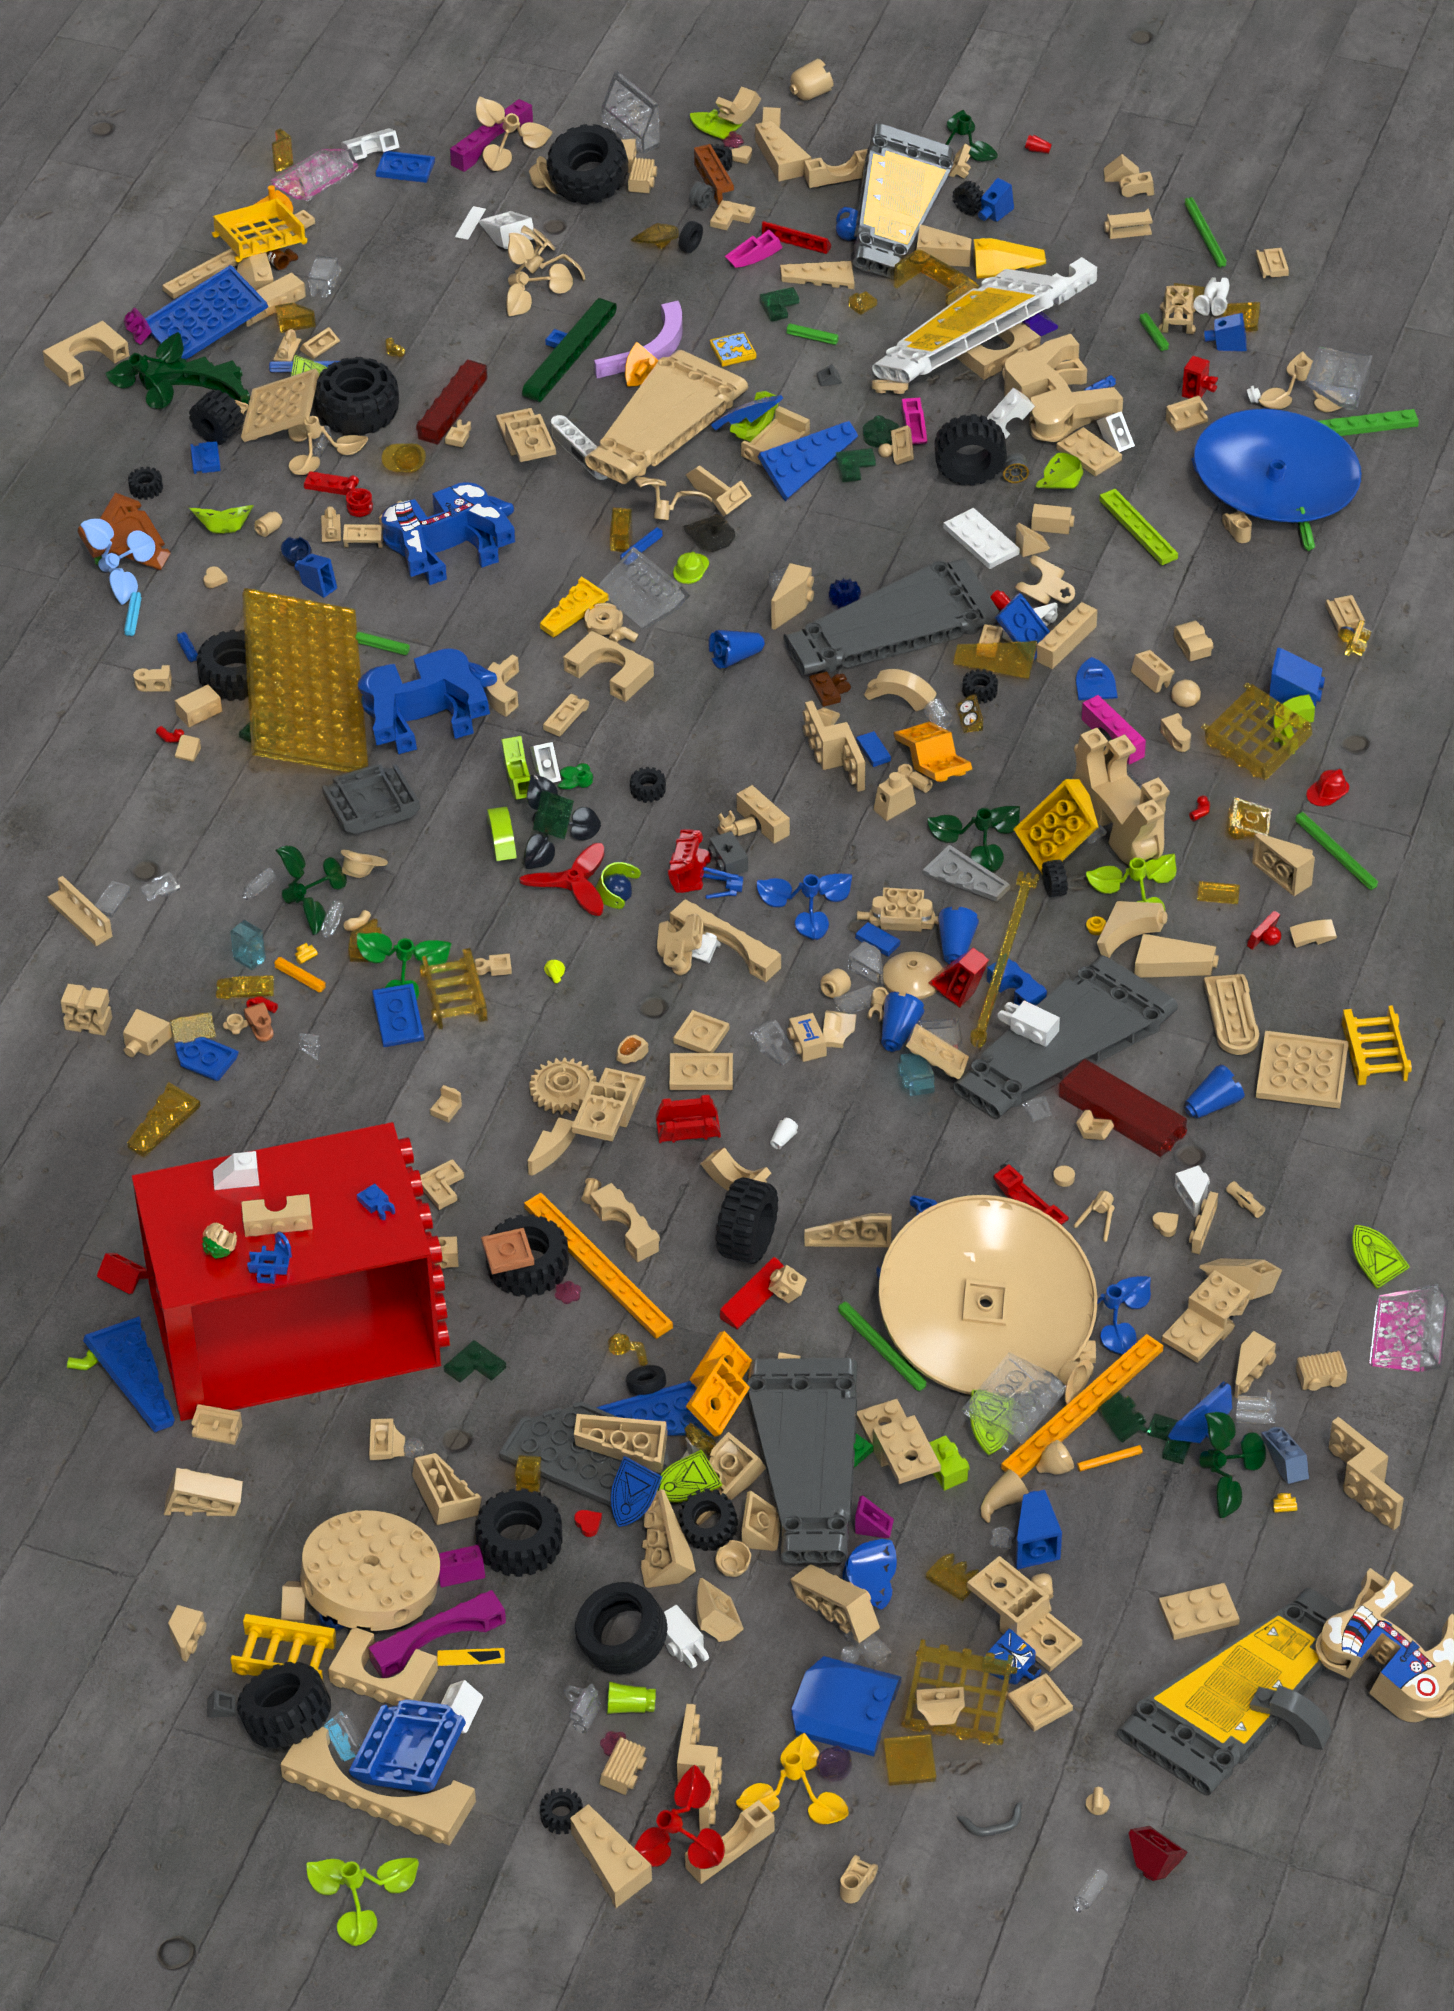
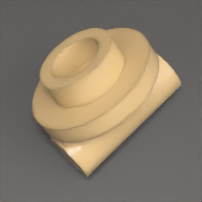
(1097, 1802)

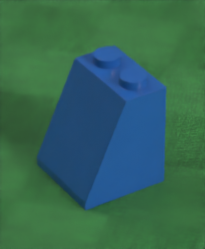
(1294, 678)
(1038, 1531)

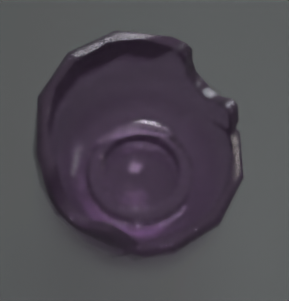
(834, 1763)

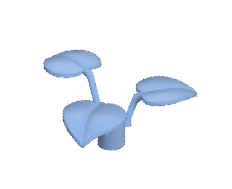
(142, 546)

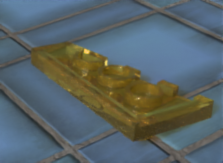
(1002, 658)
(168, 1113)

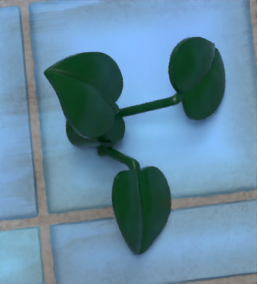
(963, 124)
(124, 373)
(1004, 819)
(294, 863)
(1220, 1431)

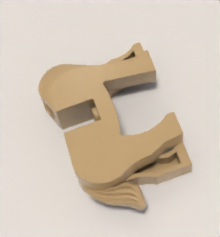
(1045, 383)
(1117, 799)

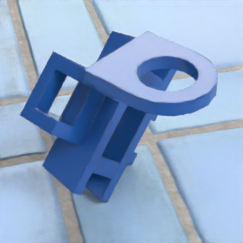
(280, 1257)

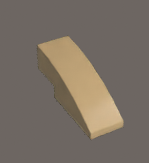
(550, 1146)

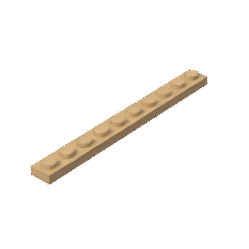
(211, 267)

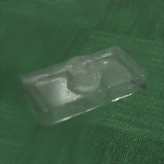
(854, 1000)

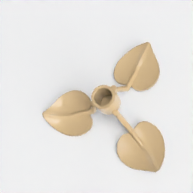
(491, 112)
(520, 250)
(536, 261)
(1298, 369)
(303, 464)
(662, 507)

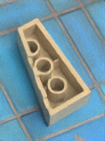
(780, 151)
(620, 1437)
(837, 1601)

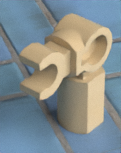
(916, 779)
(738, 827)
(877, 1002)

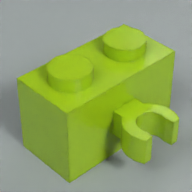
(953, 1467)

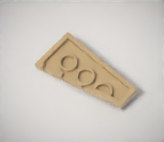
(817, 273)

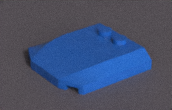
(844, 1704)
(408, 1746)

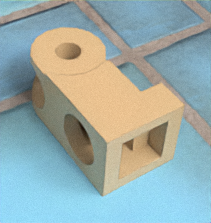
(1137, 184)
(153, 679)
(1174, 732)

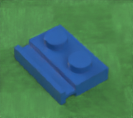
(205, 457)

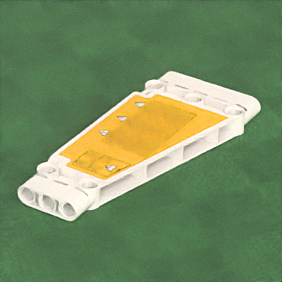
(969, 322)

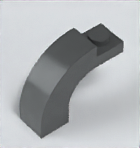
(1298, 1711)

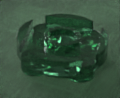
(873, 427)

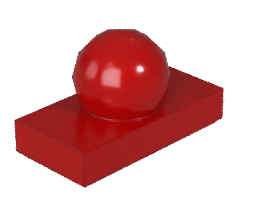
(1266, 932)

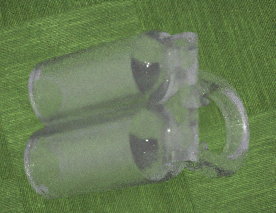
(1256, 1409)
(585, 1706)

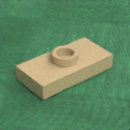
(991, 634)

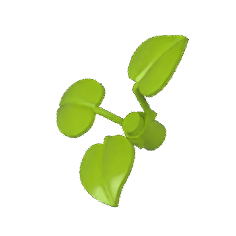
(1108, 878)
(328, 1874)

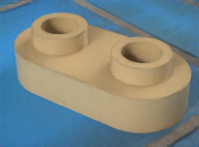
(882, 385)

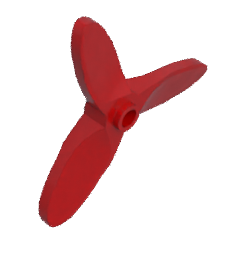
(575, 879)

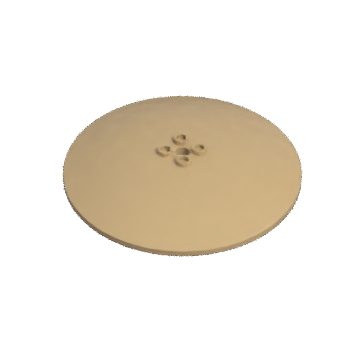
(1023, 1265)

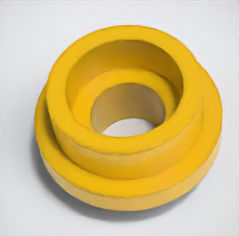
(1095, 925)

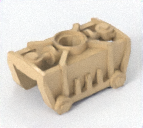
(1169, 307)

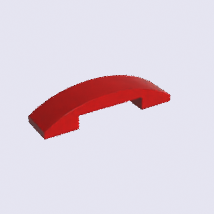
(1013, 1187)

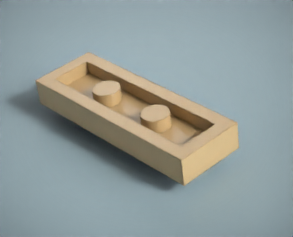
(1203, 1222)

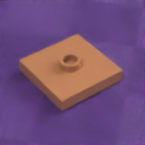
(507, 1251)

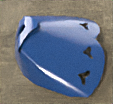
(867, 1571)

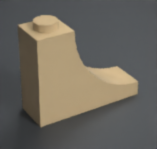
(1128, 921)

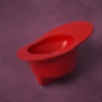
(1328, 788)

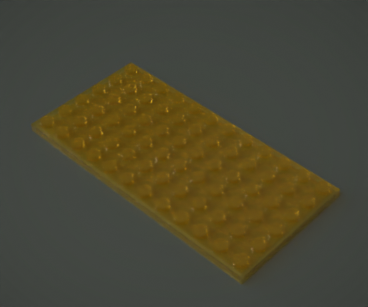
(304, 681)

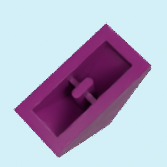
(872, 1520)

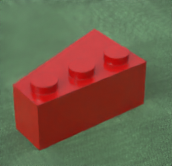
(961, 977)

